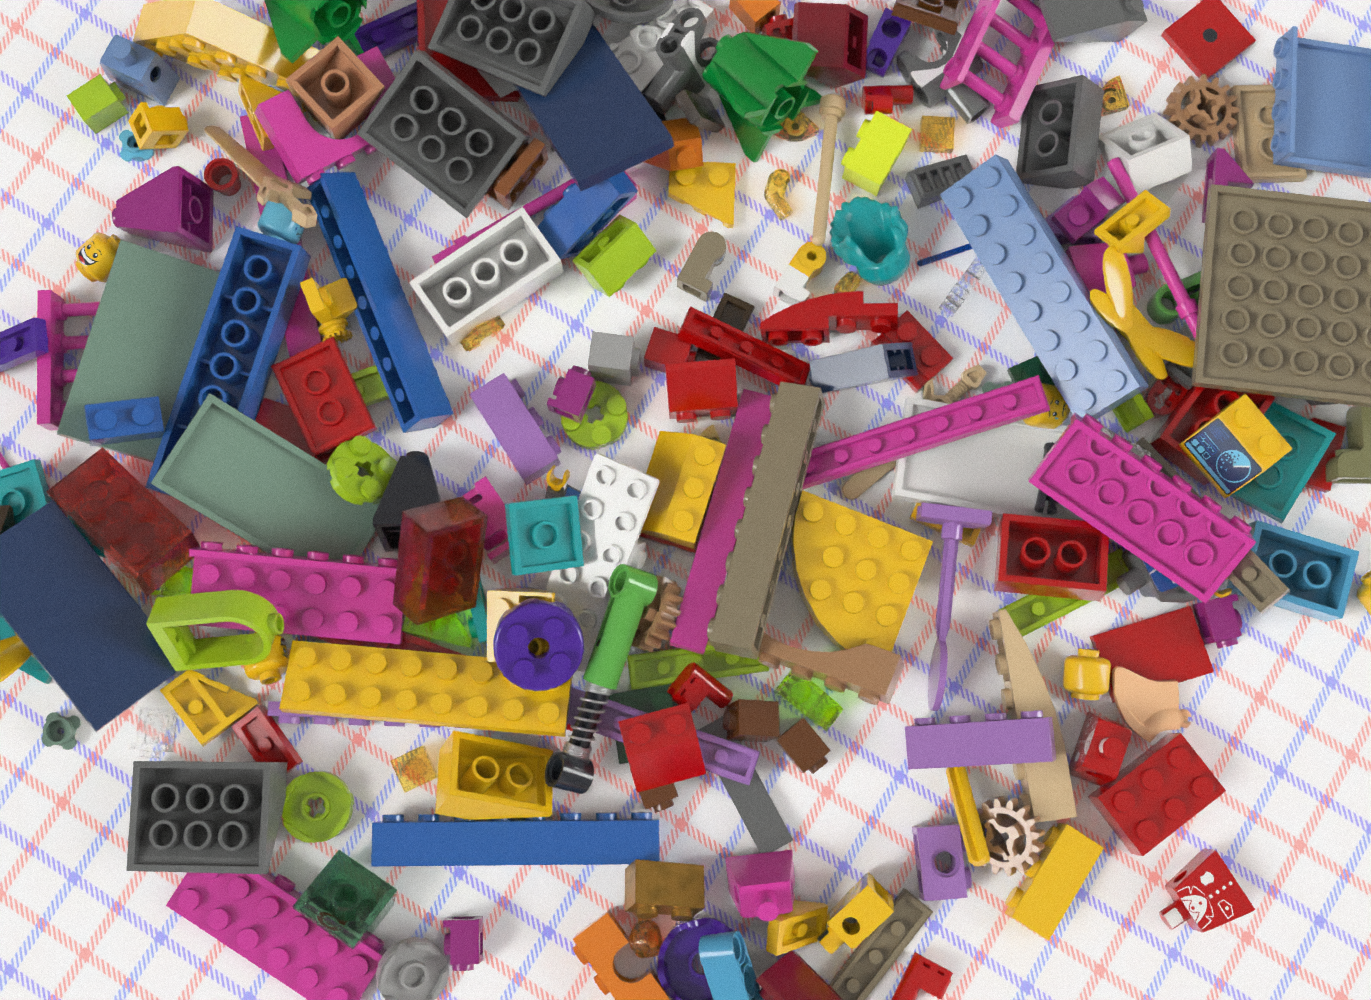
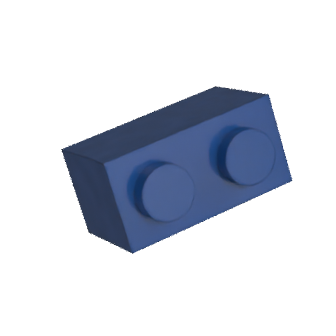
(124, 421)

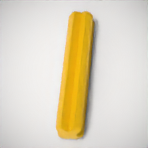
(967, 816)

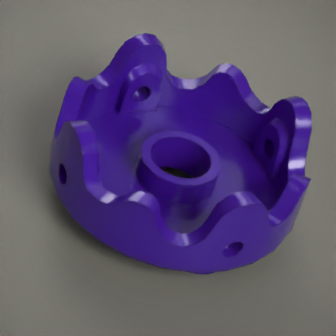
(532, 620)
(676, 957)

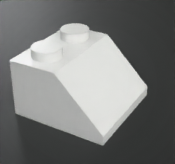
(1149, 150)

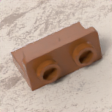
(519, 174)

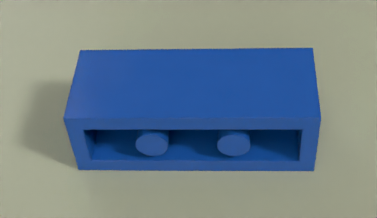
(584, 214)

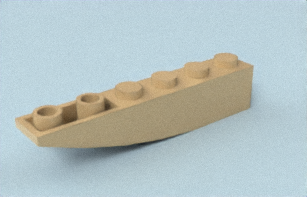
(1043, 784)

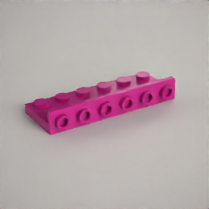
(1143, 507)
(310, 592)
(259, 923)

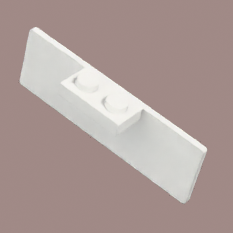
(611, 519)

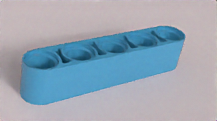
(728, 967)

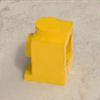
(158, 126)

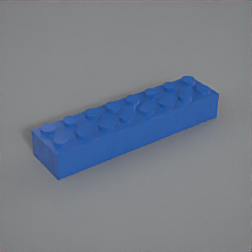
(238, 332)

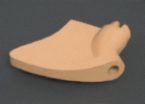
(1148, 704)

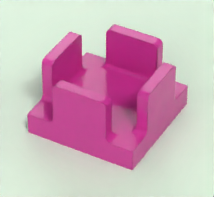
(488, 501)

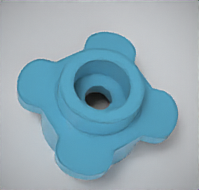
(130, 152)

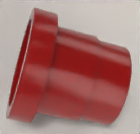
(219, 168)

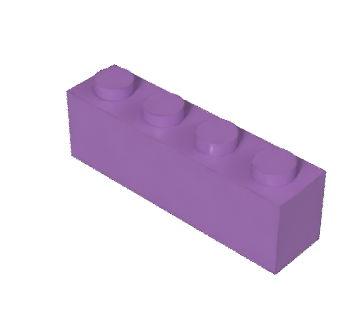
(980, 742)

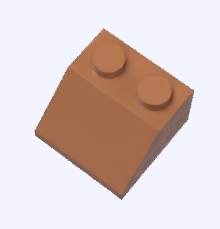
(336, 89)

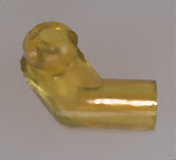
(775, 192)

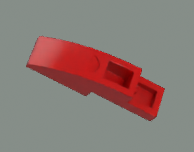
(814, 318)

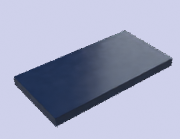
(597, 116)
(77, 617)

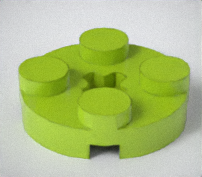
(601, 432)
(344, 470)
(337, 805)

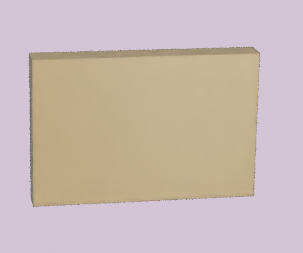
(1254, 134)

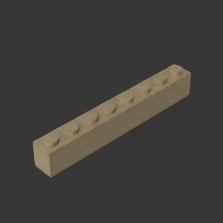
(767, 520)

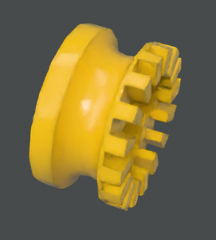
(337, 329)

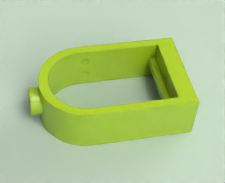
(173, 614)

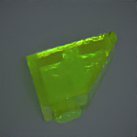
(446, 629)

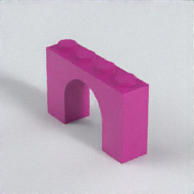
(303, 148)

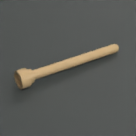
(831, 109)

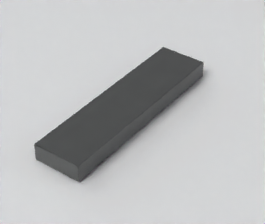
(753, 804)

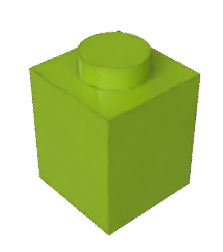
(98, 103)

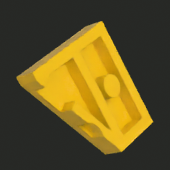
(706, 189)
(206, 704)

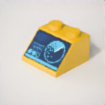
(1235, 446)

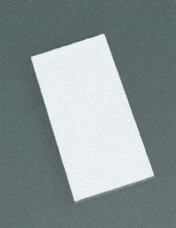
(979, 470)

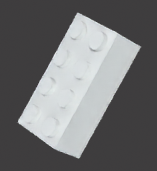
(487, 276)

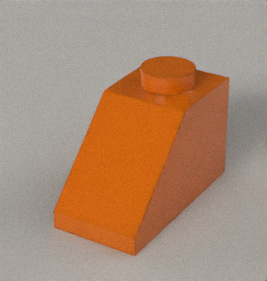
(686, 150)

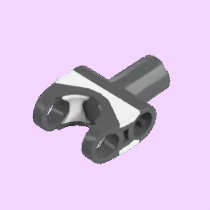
(682, 61)
(928, 76)

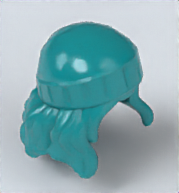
(871, 239)

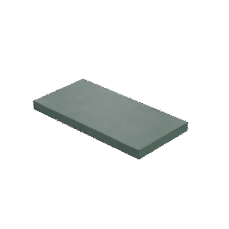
(139, 339)
(261, 486)

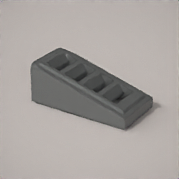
(916, 187)

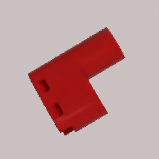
(883, 97)
(696, 684)
(923, 975)

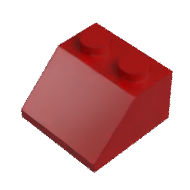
(701, 390)
(662, 747)

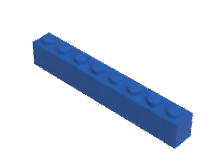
(381, 302)
(515, 841)

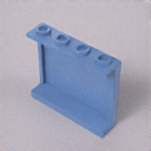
(1322, 106)

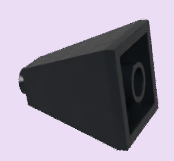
(408, 488)

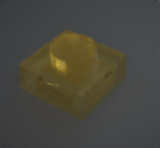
(936, 134)
(414, 769)

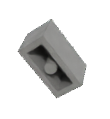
(613, 358)

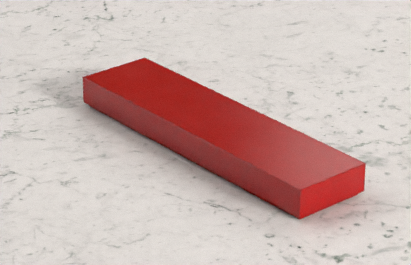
(747, 350)

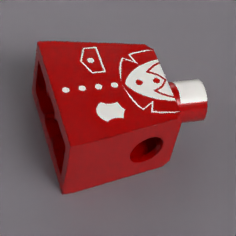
(1099, 749)
(1204, 894)

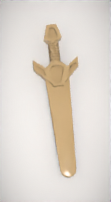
(270, 185)
(863, 480)

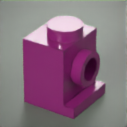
(572, 394)
(1219, 621)
(464, 941)

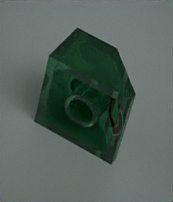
(347, 900)

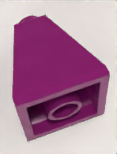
(169, 210)

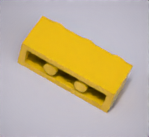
(1053, 880)

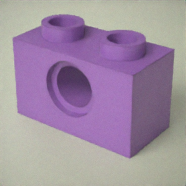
(935, 884)

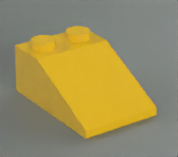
(491, 779)

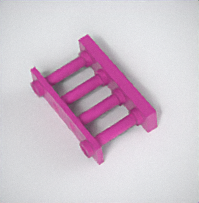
(1020, 77)
(51, 372)

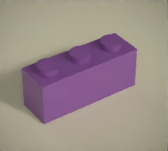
(516, 427)

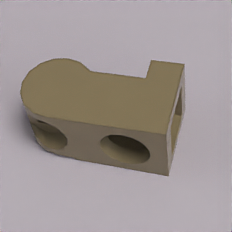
(706, 255)

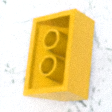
(687, 475)

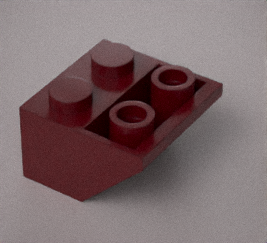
(838, 35)
(794, 980)

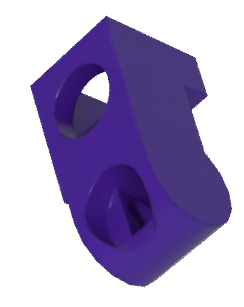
(886, 42)

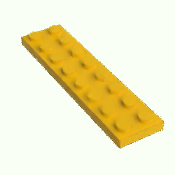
(417, 690)

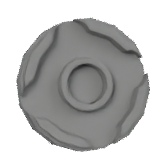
(412, 970)

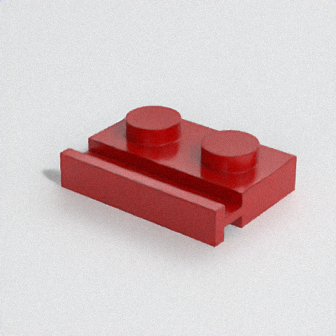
(928, 352)

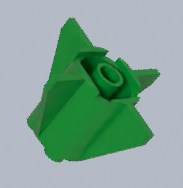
(304, 22)
(761, 85)

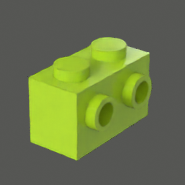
(614, 255)

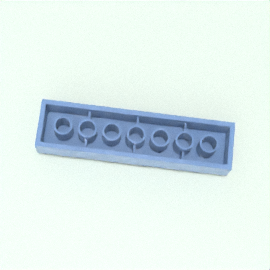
(1043, 289)

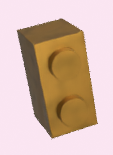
(664, 889)

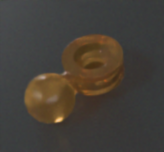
(645, 938)

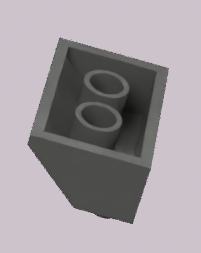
(1060, 134)

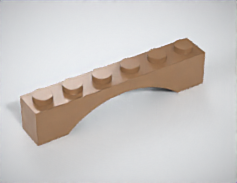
(859, 669)

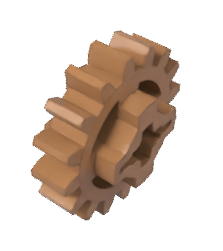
(1201, 108)
(658, 616)
(1013, 850)

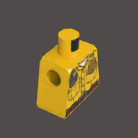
(866, 903)

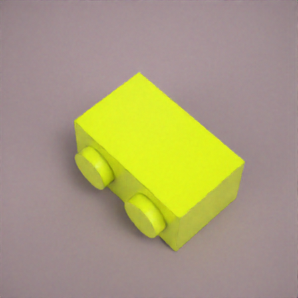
(875, 153)

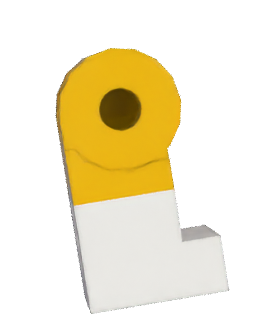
(804, 266)

